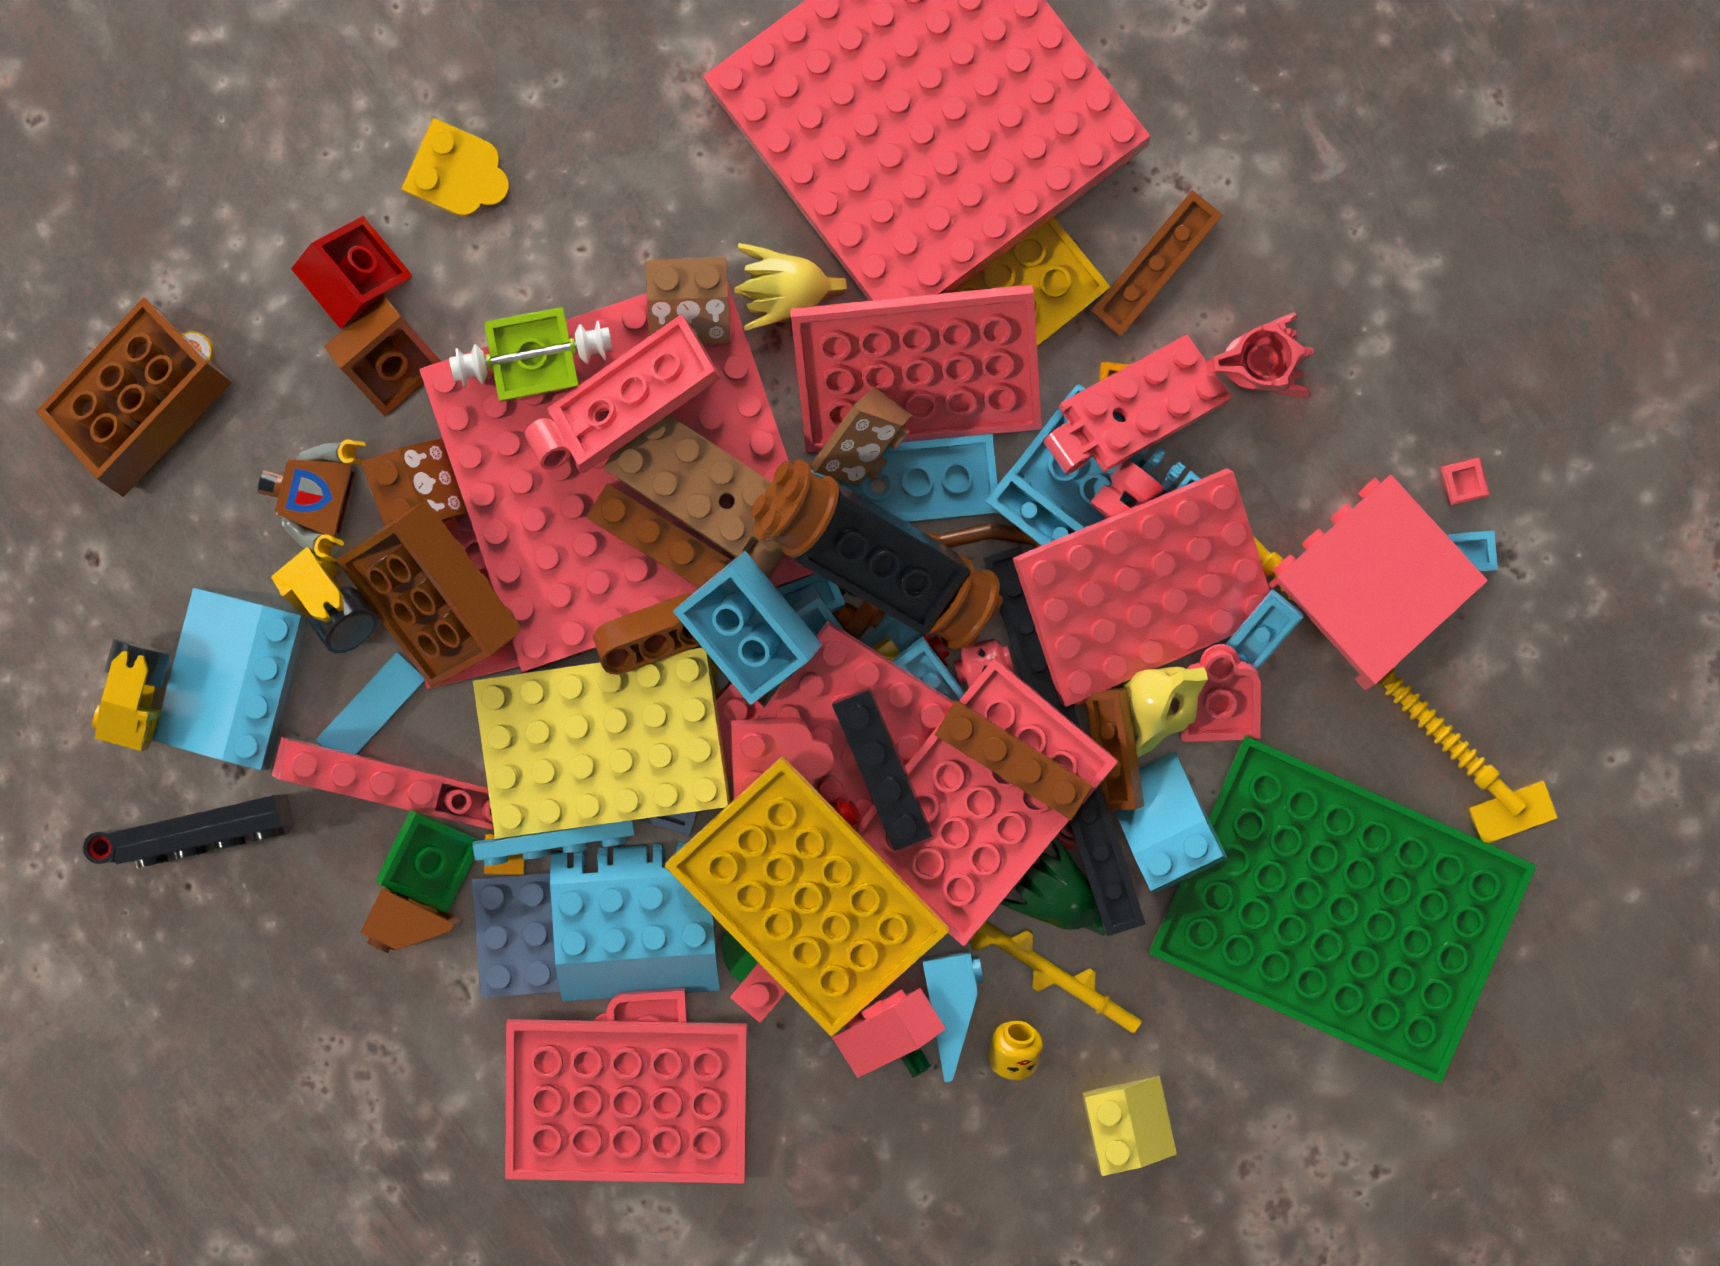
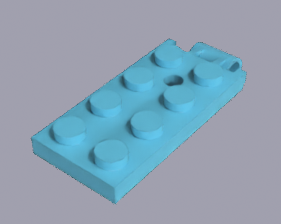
(935, 479)

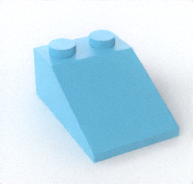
(1171, 830)
(952, 994)

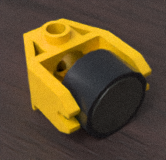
(334, 611)
(126, 702)

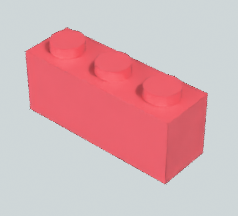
(888, 1031)

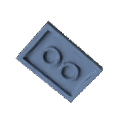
(514, 935)

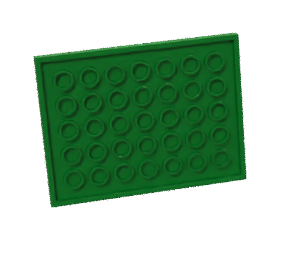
(1344, 910)

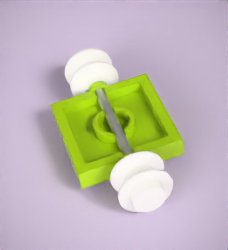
(531, 354)

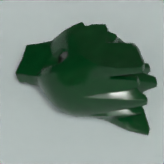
(1058, 894)

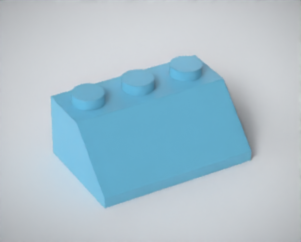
(748, 628)

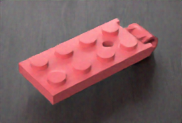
(636, 392)
(1153, 396)

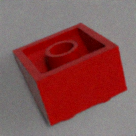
(350, 271)

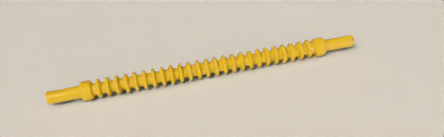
(1484, 775)

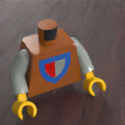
(315, 494)

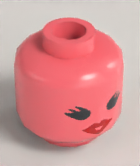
(978, 658)

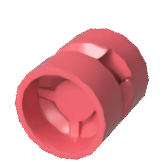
(1133, 483)

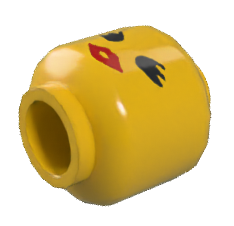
(1015, 1050)

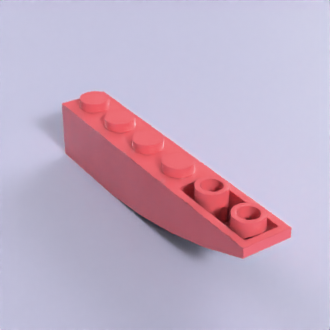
(382, 782)

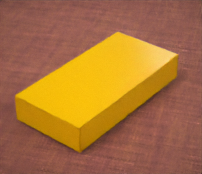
(1495, 821)

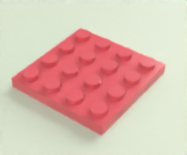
(838, 670)

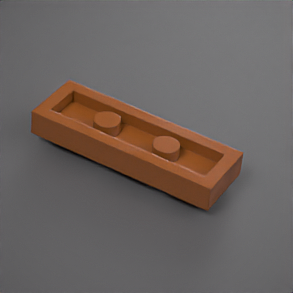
(1113, 730)

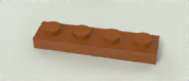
(1156, 263)
(656, 537)
(1014, 760)

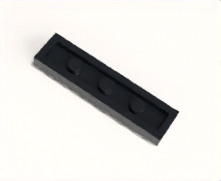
(882, 768)

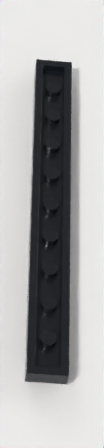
(1092, 823)

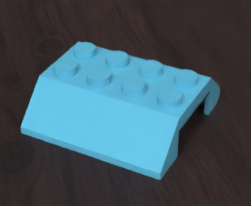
(1052, 504)
(628, 926)

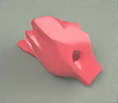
(1265, 359)

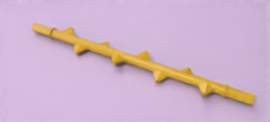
(1047, 973)

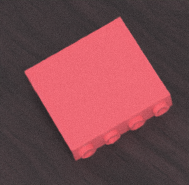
(1378, 579)

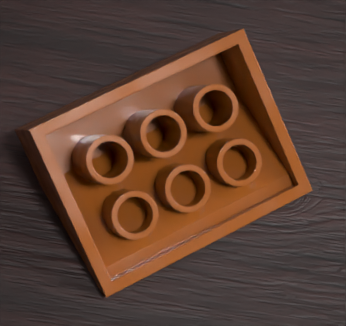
(133, 397)
(429, 594)

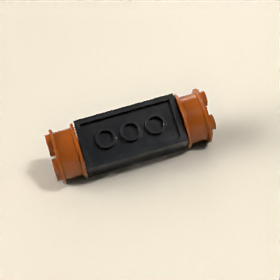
(876, 555)

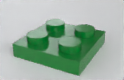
(427, 861)

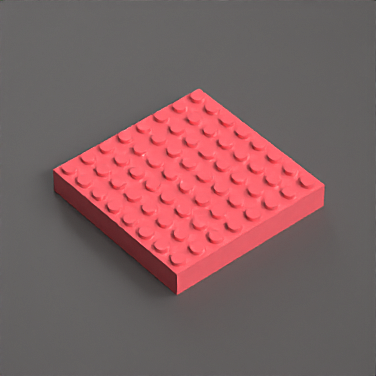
(925, 129)
(531, 522)

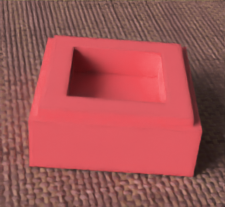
(1464, 481)

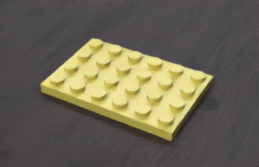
(601, 745)

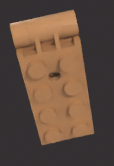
(688, 480)

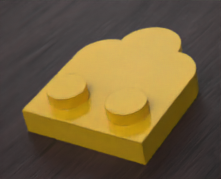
(456, 171)

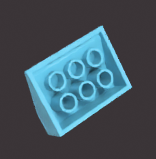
(230, 679)

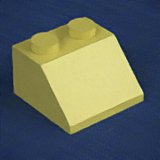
(1129, 1125)

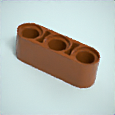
(642, 637)

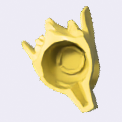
(783, 284)
(1150, 701)

